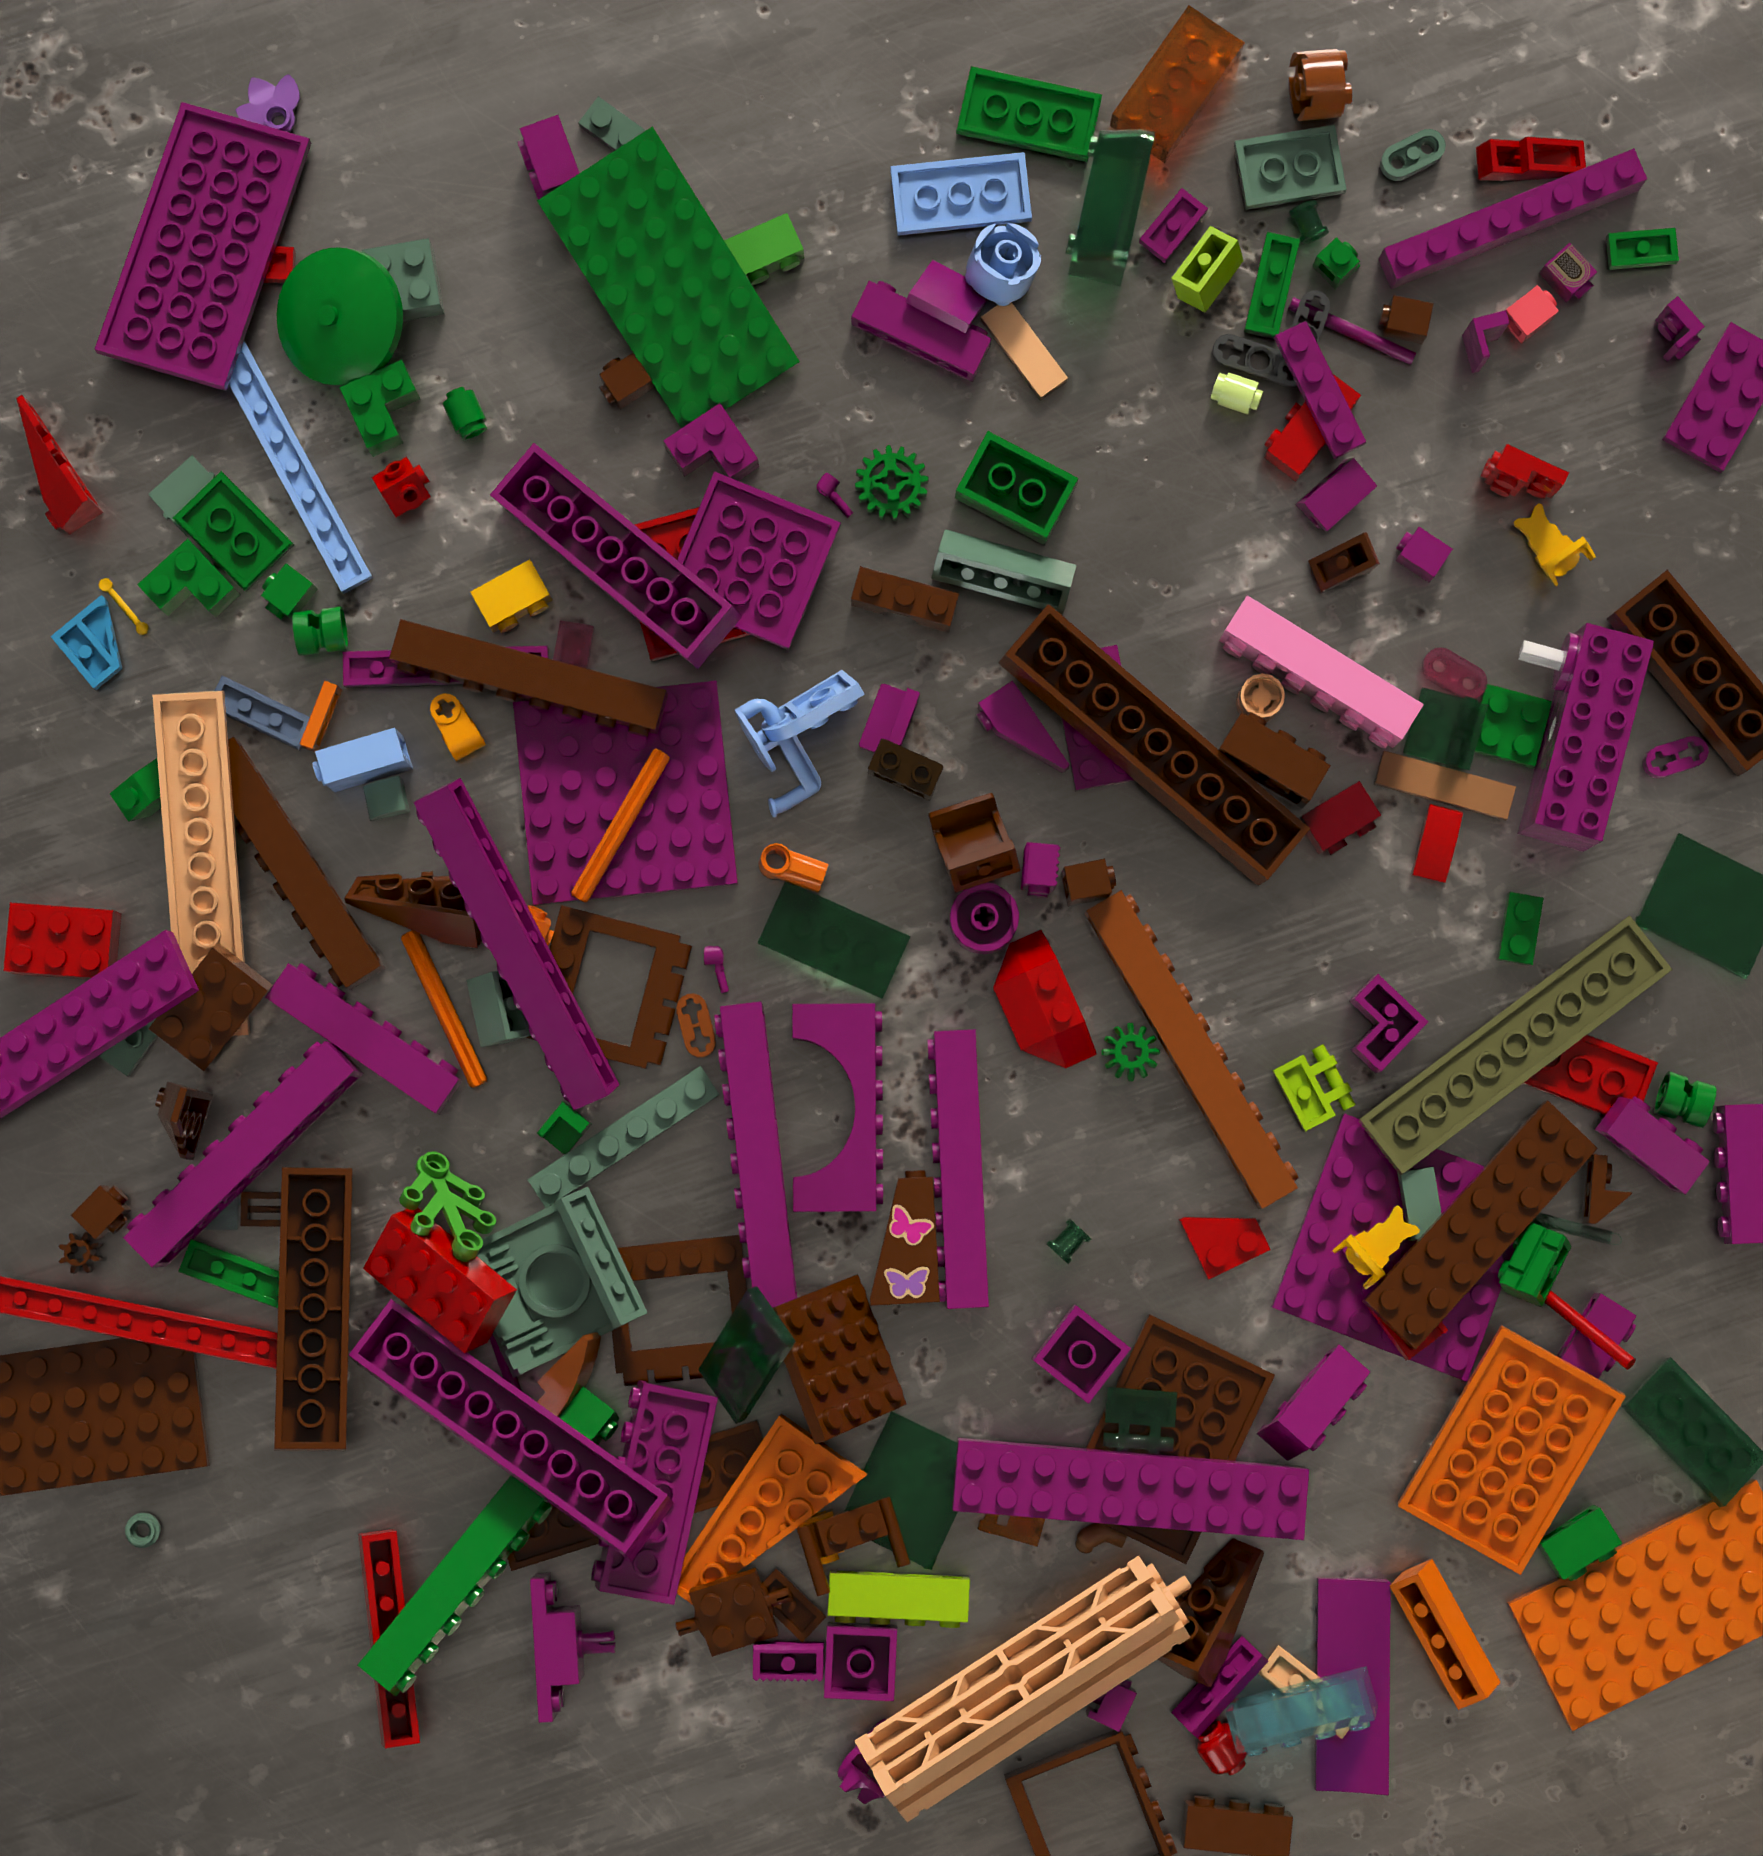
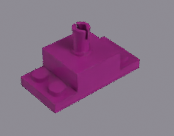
(559, 1645)

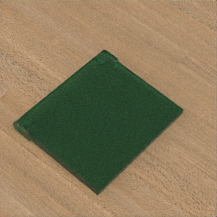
(1707, 906)
(918, 1475)

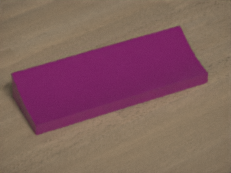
(1349, 1636)

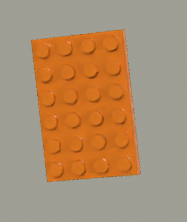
(1511, 1450)

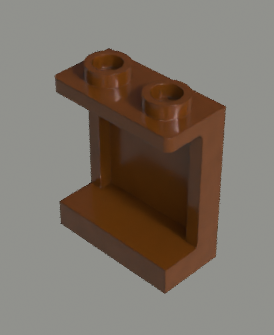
(973, 842)

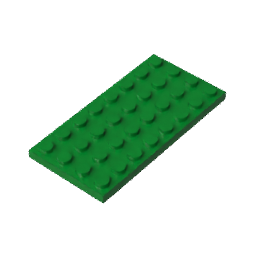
(668, 279)

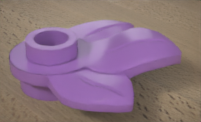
(271, 101)

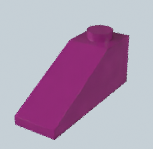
(1017, 724)

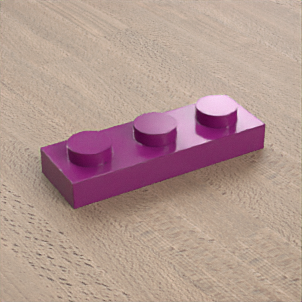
(1205, 1703)

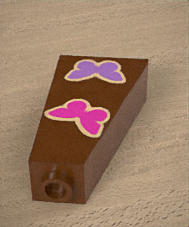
(909, 1250)

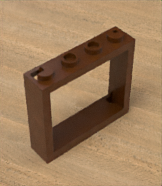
(1137, 1777)

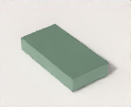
(1419, 1198)

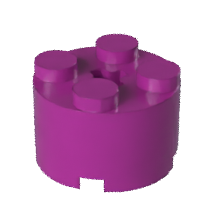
(997, 904)

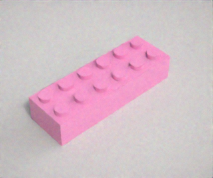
(1320, 673)

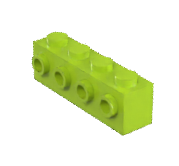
(898, 1596)

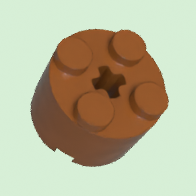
(1319, 84)

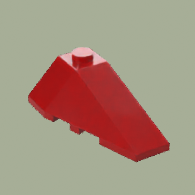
(60, 485)

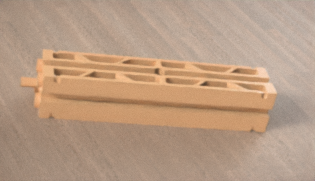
(1025, 1687)

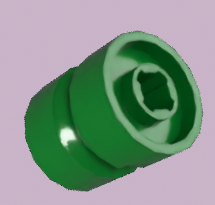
(320, 631)
(1680, 1098)

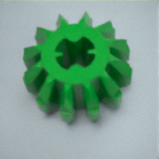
(1122, 1060)

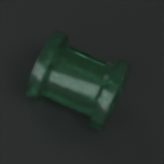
(1308, 222)
(1069, 1241)

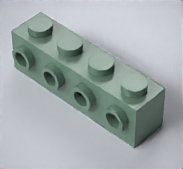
(1003, 571)

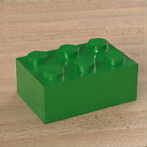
(1016, 488)

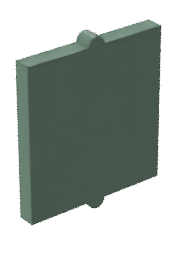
(180, 488)

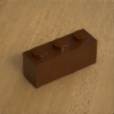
(1236, 1827)

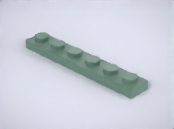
(623, 1137)

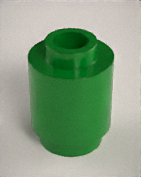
(465, 413)

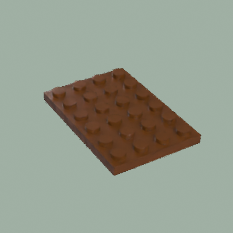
(1213, 1409)
(98, 1414)

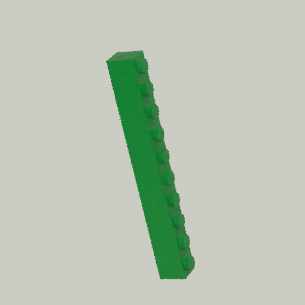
(472, 1563)

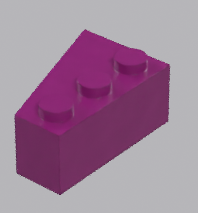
(1316, 1404)

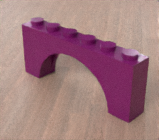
(849, 1036)

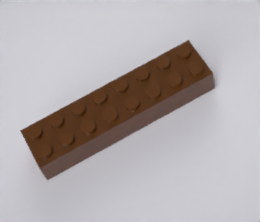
(313, 1309)

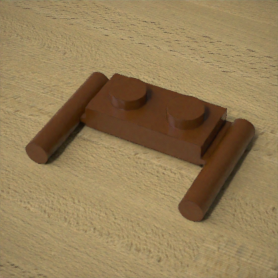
(847, 1531)

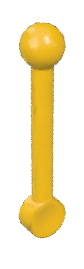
(107, 586)

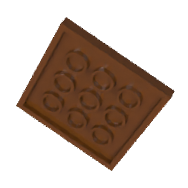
(838, 1359)

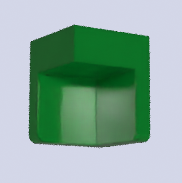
(564, 1128)

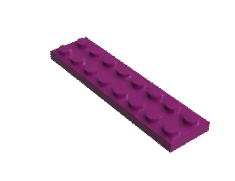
(92, 1019)

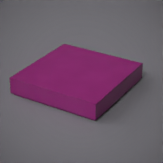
(946, 297)

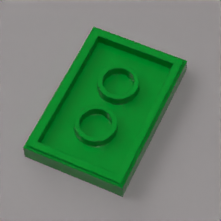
(233, 531)

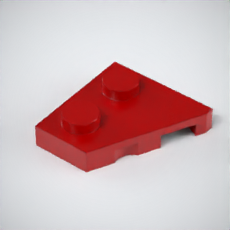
(1224, 1242)

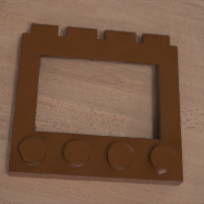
(568, 950)
(673, 1260)

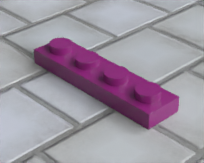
(1320, 390)

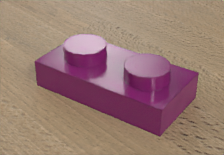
(1173, 225)

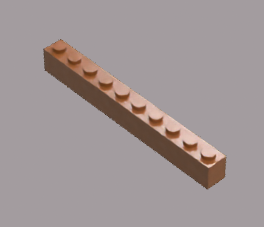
(1191, 1050)

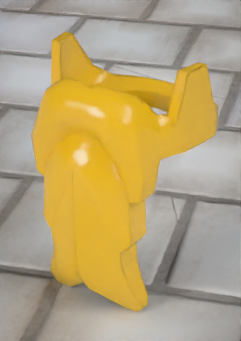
(1554, 551)
(1371, 1249)

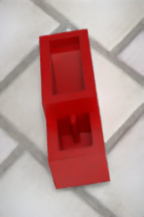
(1529, 159)

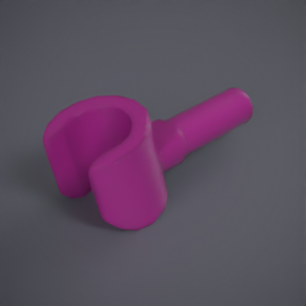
(826, 487)
(714, 956)

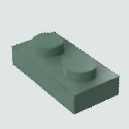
(609, 125)

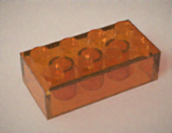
(1178, 81)

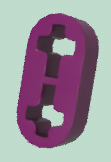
(1672, 749)

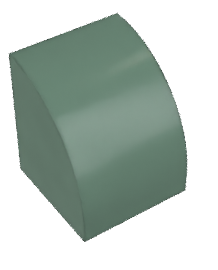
(386, 798)

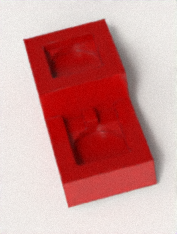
(1437, 843)

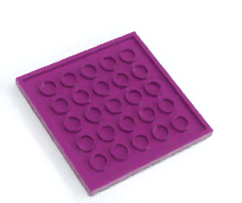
(582, 772)
(1352, 1196)

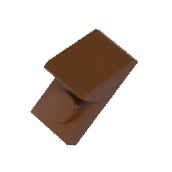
(1344, 562)
(1597, 1200)

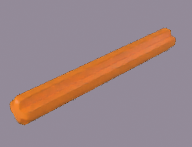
(620, 825)
(444, 1009)

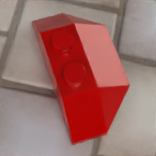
(1041, 1003)

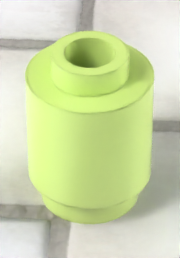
(1236, 393)

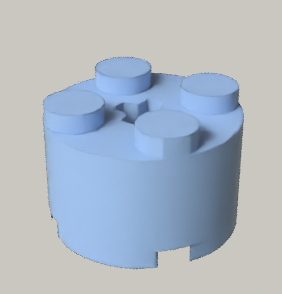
(1003, 263)

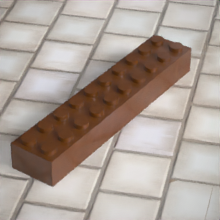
(1154, 745)

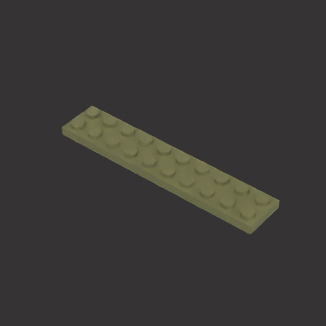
(1514, 1045)

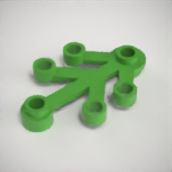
(434, 1170)

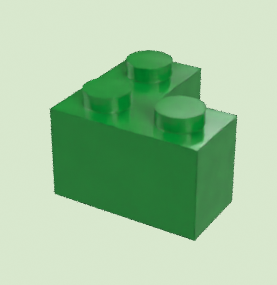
(373, 400)
(184, 574)

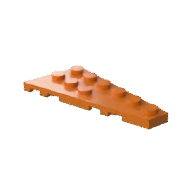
(772, 1496)

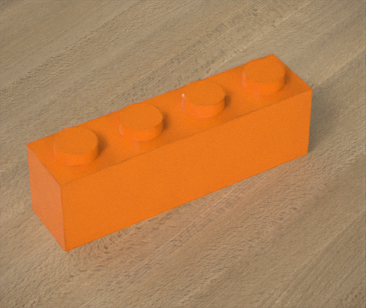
(1445, 1634)

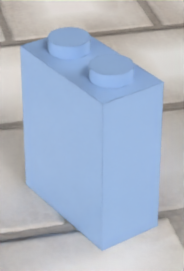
(362, 760)

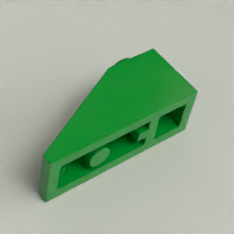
(140, 793)

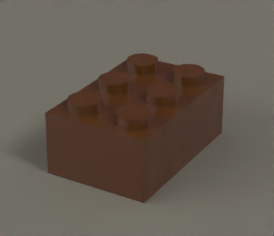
(1274, 759)
(213, 1014)

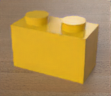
(512, 597)

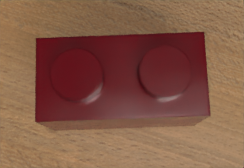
(1340, 818)

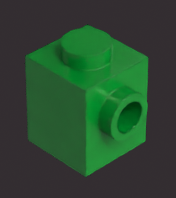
(287, 592)

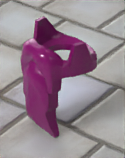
(855, 1775)

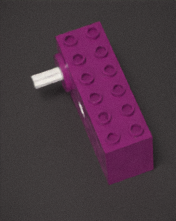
(1585, 734)

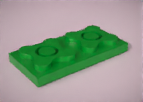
(1028, 114)

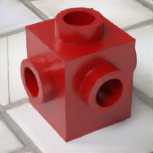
(402, 486)

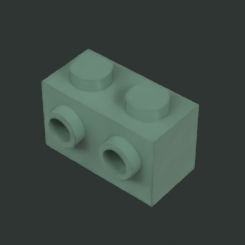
(495, 1011)

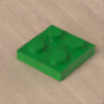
(1512, 725)

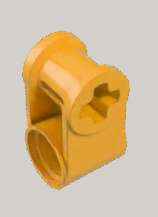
(457, 731)

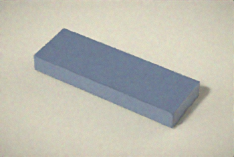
(263, 713)

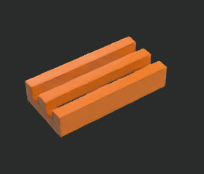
(321, 716)

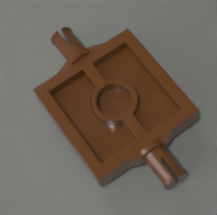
(734, 1612)

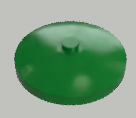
(339, 316)

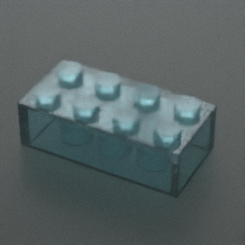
(1302, 1711)

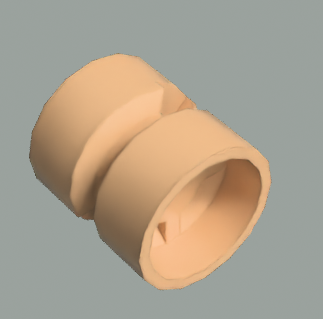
(1261, 695)

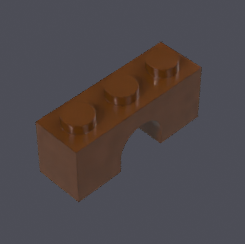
(897, 595)

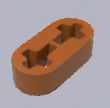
(688, 1027)

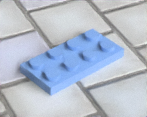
(961, 193)

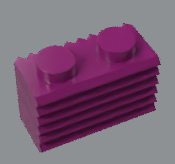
(1040, 869)
(788, 1661)

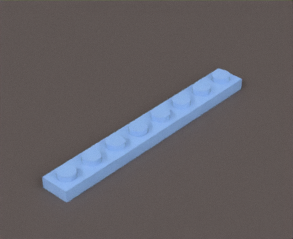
(297, 473)

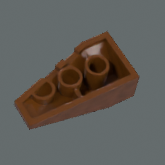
(420, 904)

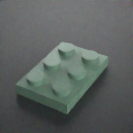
(1290, 167)

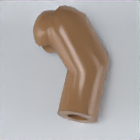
(1096, 1534)

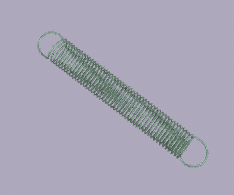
(1565, 1228)

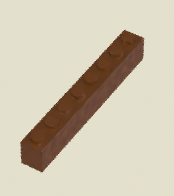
(528, 677)
(298, 875)

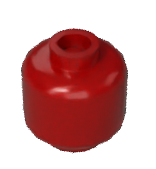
(1218, 1750)

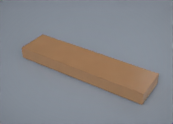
(1444, 785)

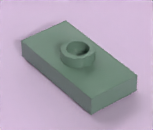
(131, 1050)

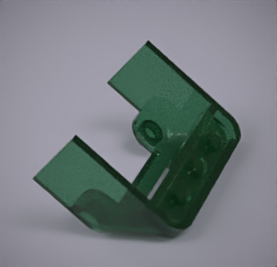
(1110, 204)

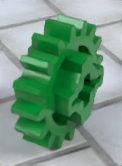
(905, 482)

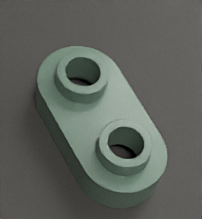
(1411, 156)

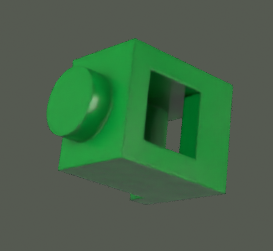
(1336, 262)

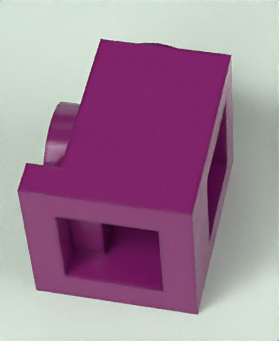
(1113, 1706)

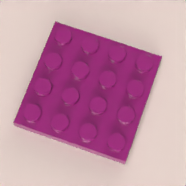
(758, 555)

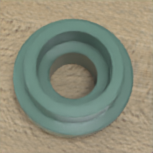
(135, 1538)

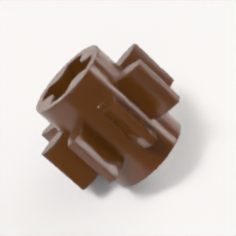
(72, 1248)

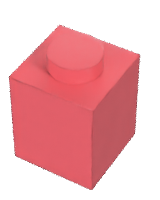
(1531, 313)

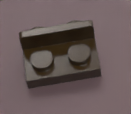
(905, 769)

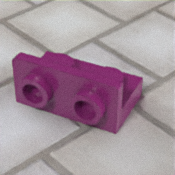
(1682, 326)

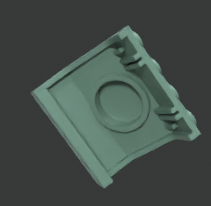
(564, 1278)

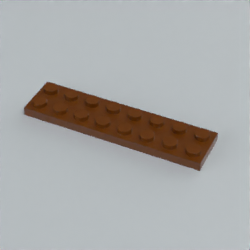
(1479, 1225)
(724, 1461)

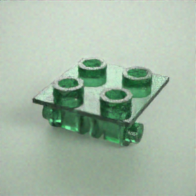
(1446, 729)

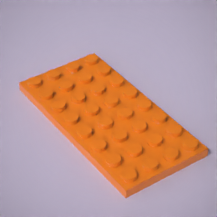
(1650, 1609)

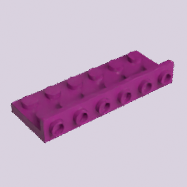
(668, 1448)

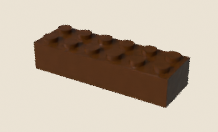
(1698, 669)

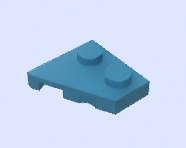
(91, 643)

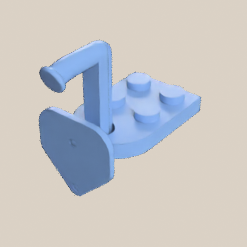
(792, 718)

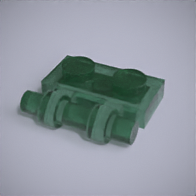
(1140, 1408)

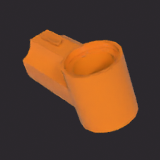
(797, 868)

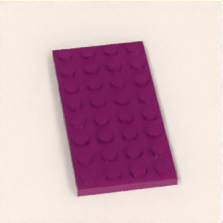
(203, 246)

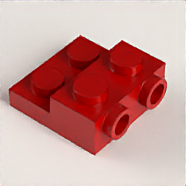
(1514, 468)

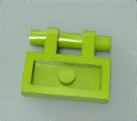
(1304, 1091)

